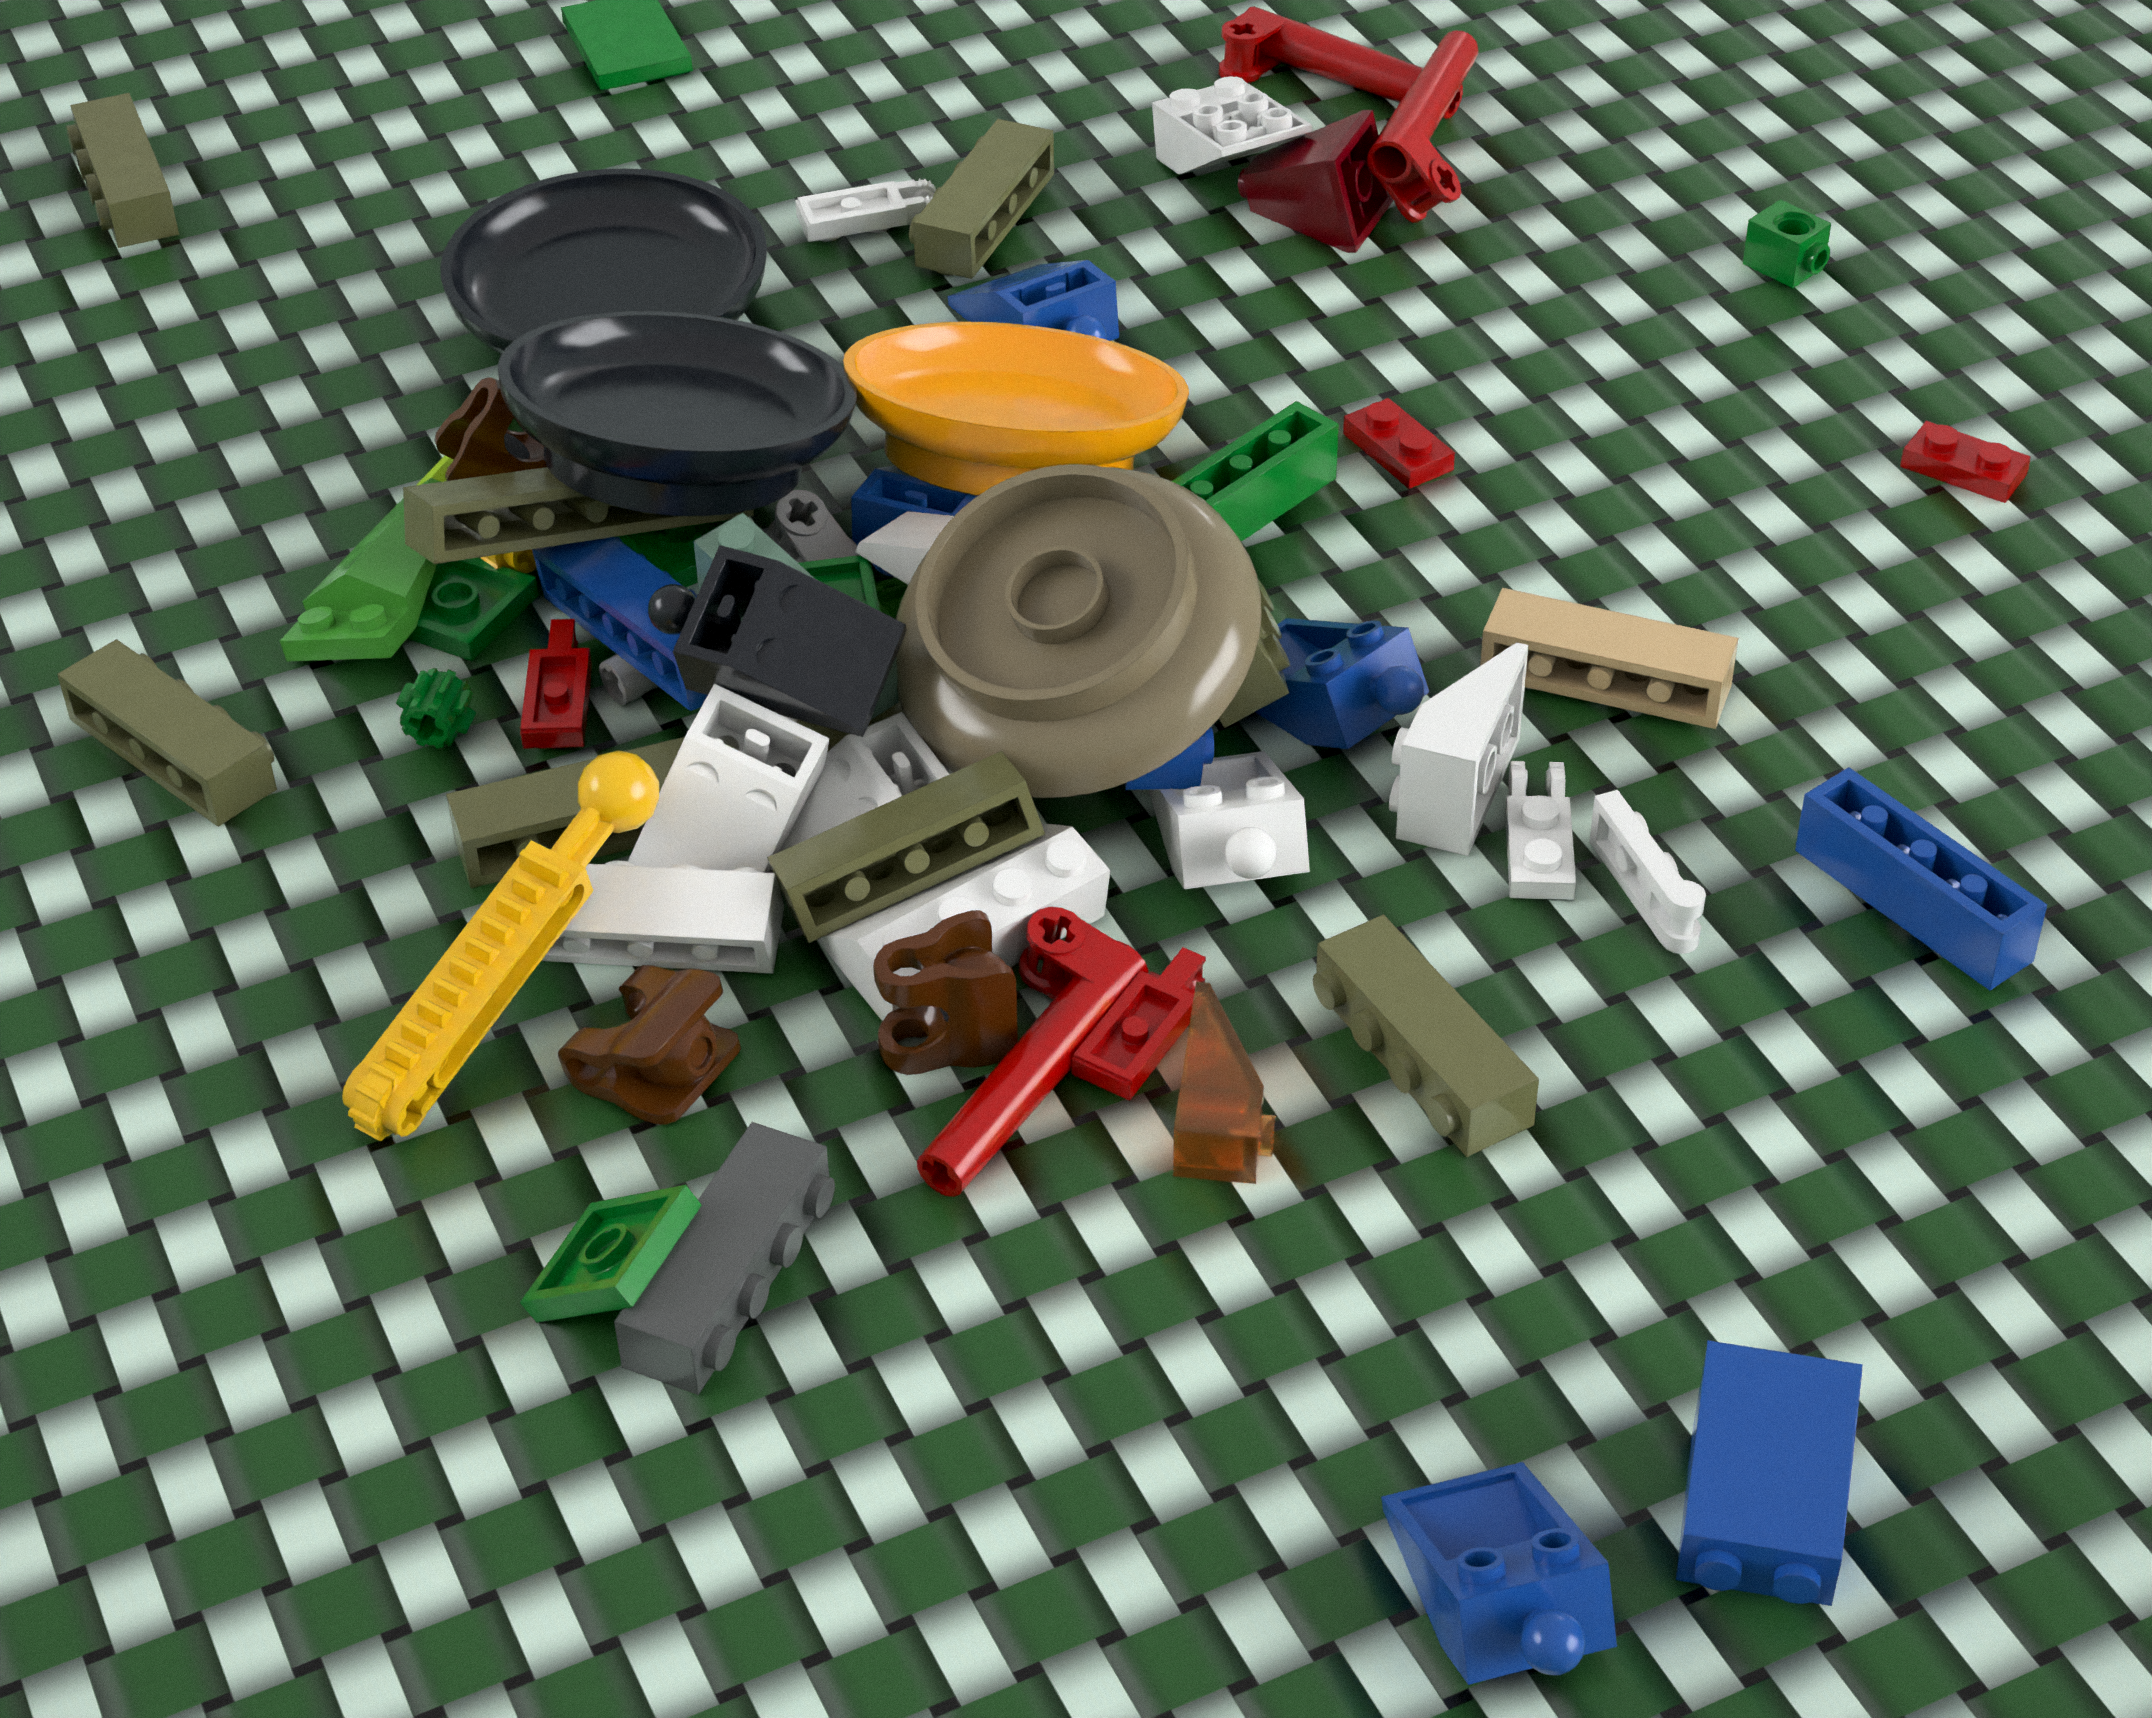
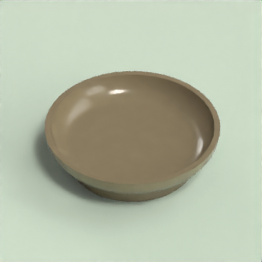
(1077, 627)

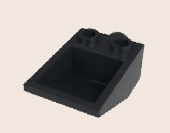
(795, 650)

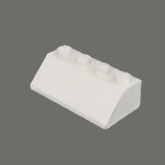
(1009, 888)

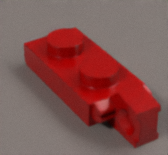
(557, 691)
(1140, 1027)

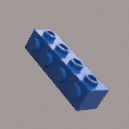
(1920, 878)

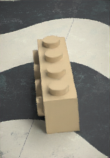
(1615, 657)

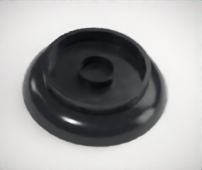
(599, 248)
(675, 408)

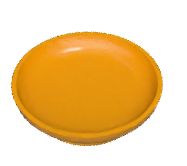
(1008, 398)

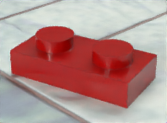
(1398, 443)
(1965, 461)

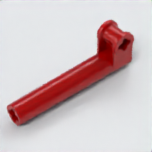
(1264, 39)
(1402, 152)
(1084, 981)

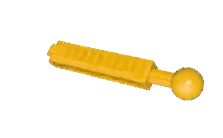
(494, 954)

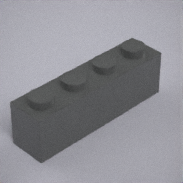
(726, 1258)

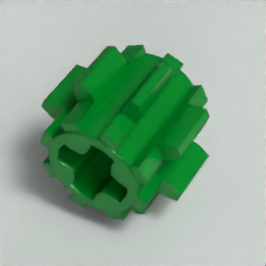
(436, 708)

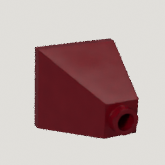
(1321, 183)

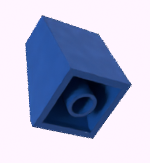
(1769, 1473)

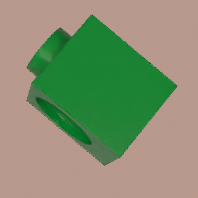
(1787, 243)

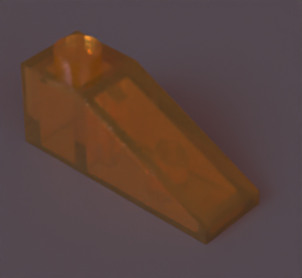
(1219, 1101)

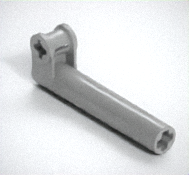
(802, 540)

